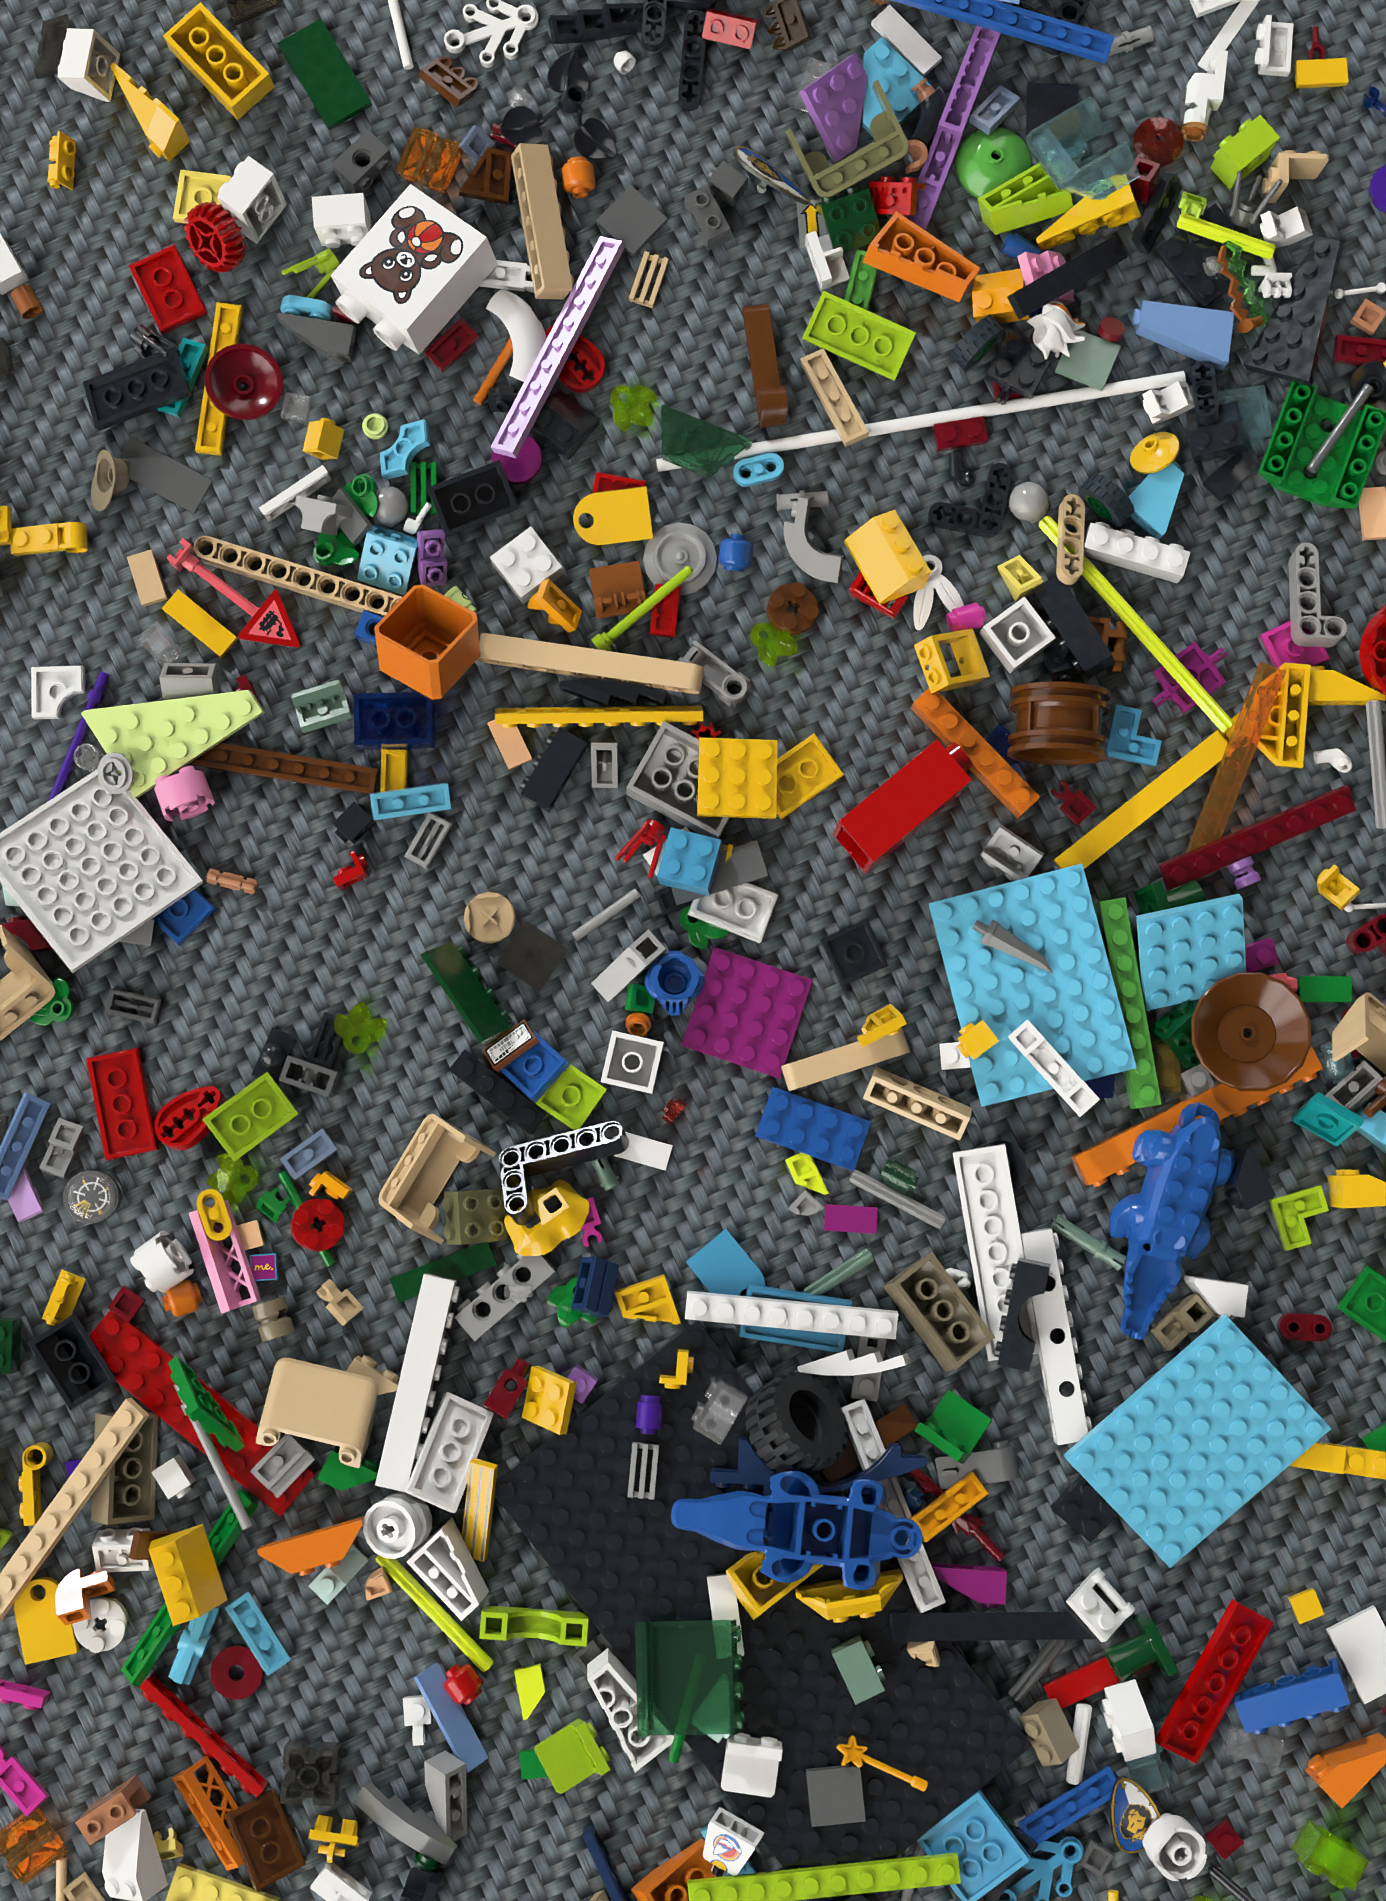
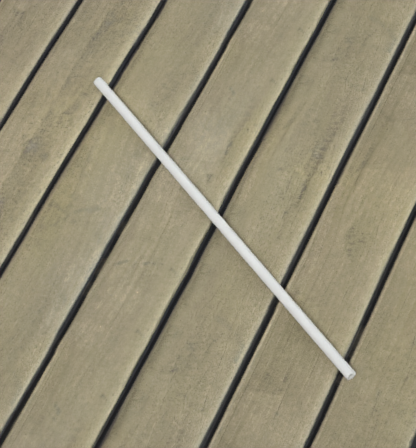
(985, 410)

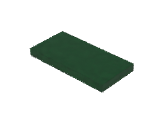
(324, 74)

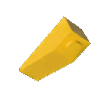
(1334, 688)

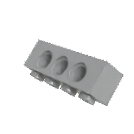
(477, 1324)

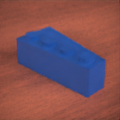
(1293, 1698)

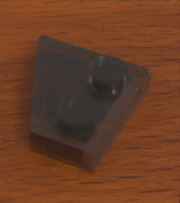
(51, 45)

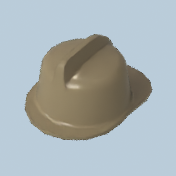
(109, 479)

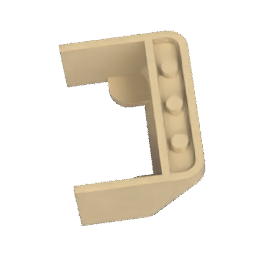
(22, 989)
(1362, 1030)
(425, 1171)

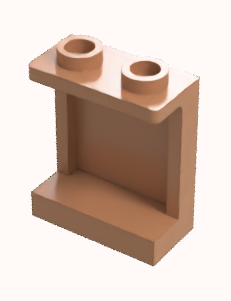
(112, 1810)

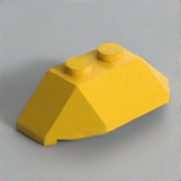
(1286, 726)
(839, 1602)

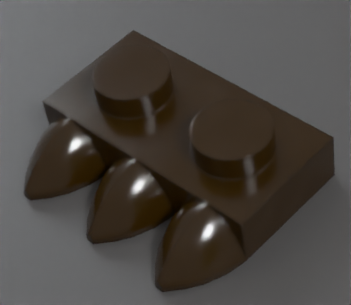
(789, 22)

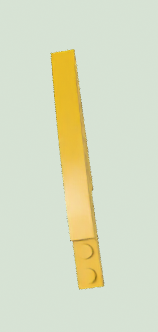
(1147, 801)
(1343, 1459)

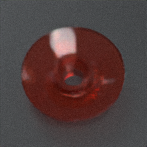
(1150, 148)

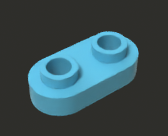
(306, 307)
(757, 469)

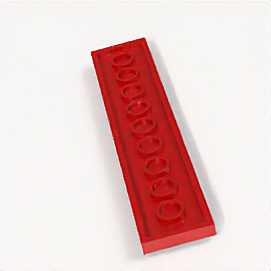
(144, 1371)

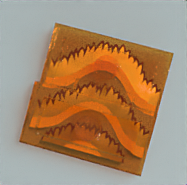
(429, 160)
(30, 1845)

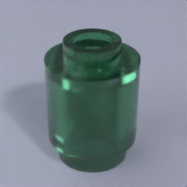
(899, 1176)

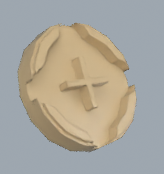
(489, 918)

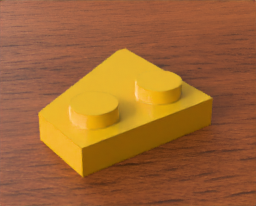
(881, 1023)
(648, 1301)

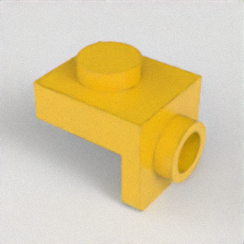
(1336, 887)
(684, 1366)

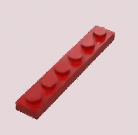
(211, 1743)

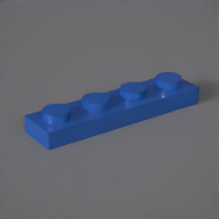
(1069, 1806)

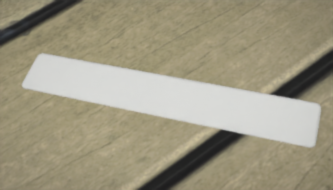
(1228, 31)

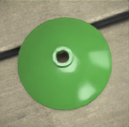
(979, 171)

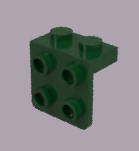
(850, 218)
(1175, 1031)

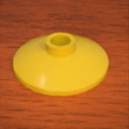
(1154, 452)

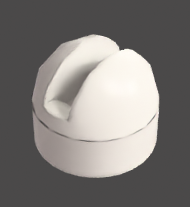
(624, 62)

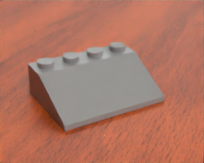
(669, 781)

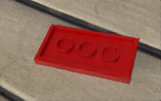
(122, 1104)

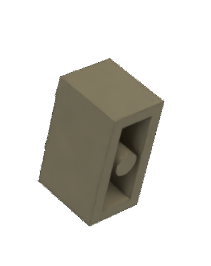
(1049, 1732)

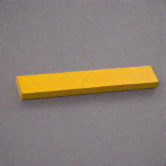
(212, 421)

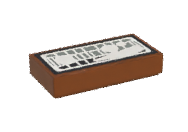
(511, 1045)

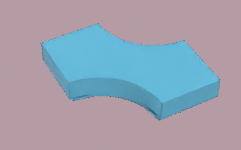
(411, 440)

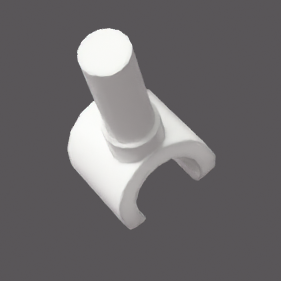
(412, 526)

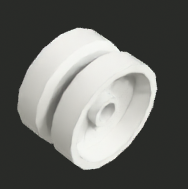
(397, 1525)

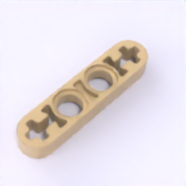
(1068, 538)

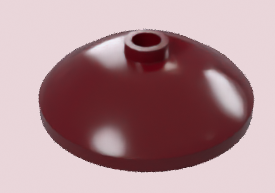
(247, 366)

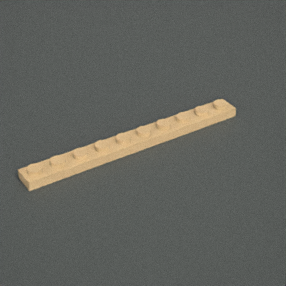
(69, 1502)

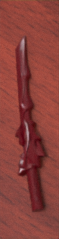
(966, 1522)

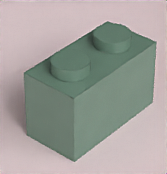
(858, 1670)

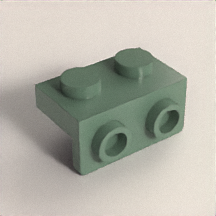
(321, 706)

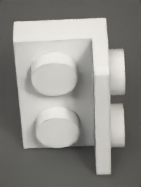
(113, 1548)

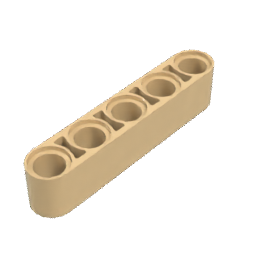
(843, 1060)

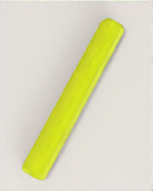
(1222, 234)

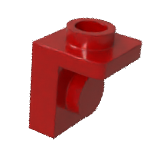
(348, 876)

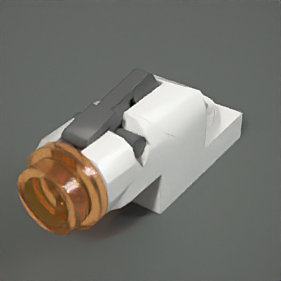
(1202, 96)

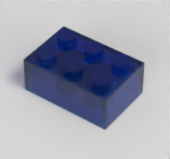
(394, 721)

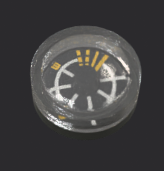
(91, 1197)

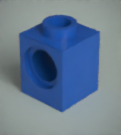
(365, 626)

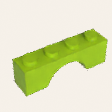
(553, 1625)

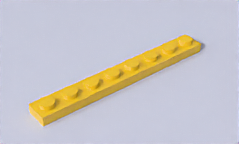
(589, 715)

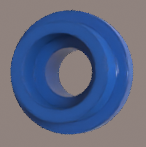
(914, 1500)

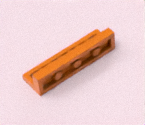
(206, 1813)

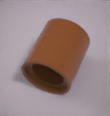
(26, 301)

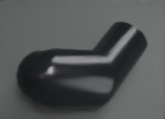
(958, 473)

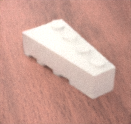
(618, 1697)

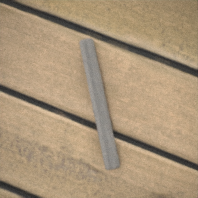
(1377, 760)

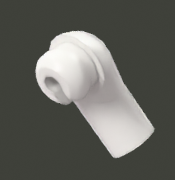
(1335, 757)
(960, 1278)

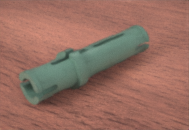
(1096, 1247)

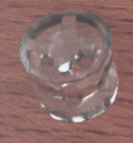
(83, 757)

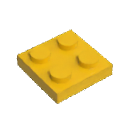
(549, 1400)

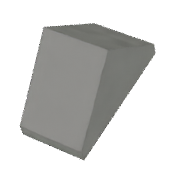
(604, 765)

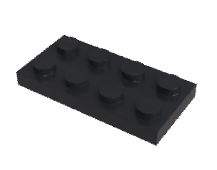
(137, 388)

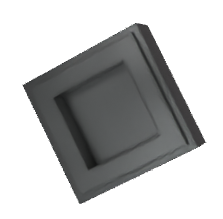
(1096, 1857)

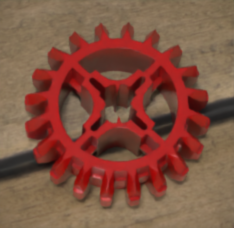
(214, 237)

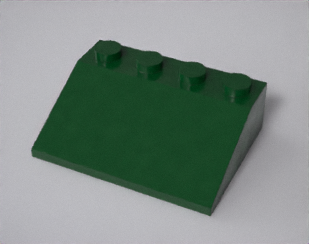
(467, 992)

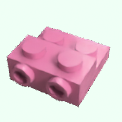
(1035, 266)

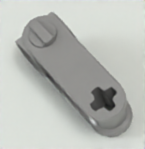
(717, 674)

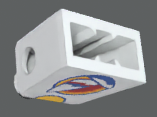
(729, 1843)

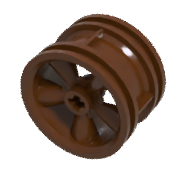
(1058, 723)

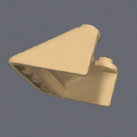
(321, 1407)

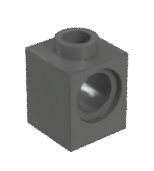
(727, 183)

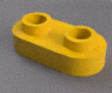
(213, 1215)

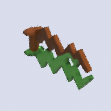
(1237, 278)

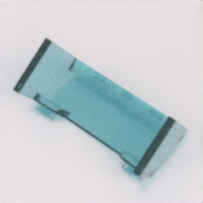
(1060, 145)

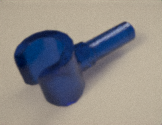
(1374, 102)

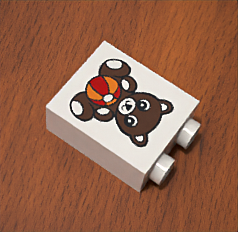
(413, 271)

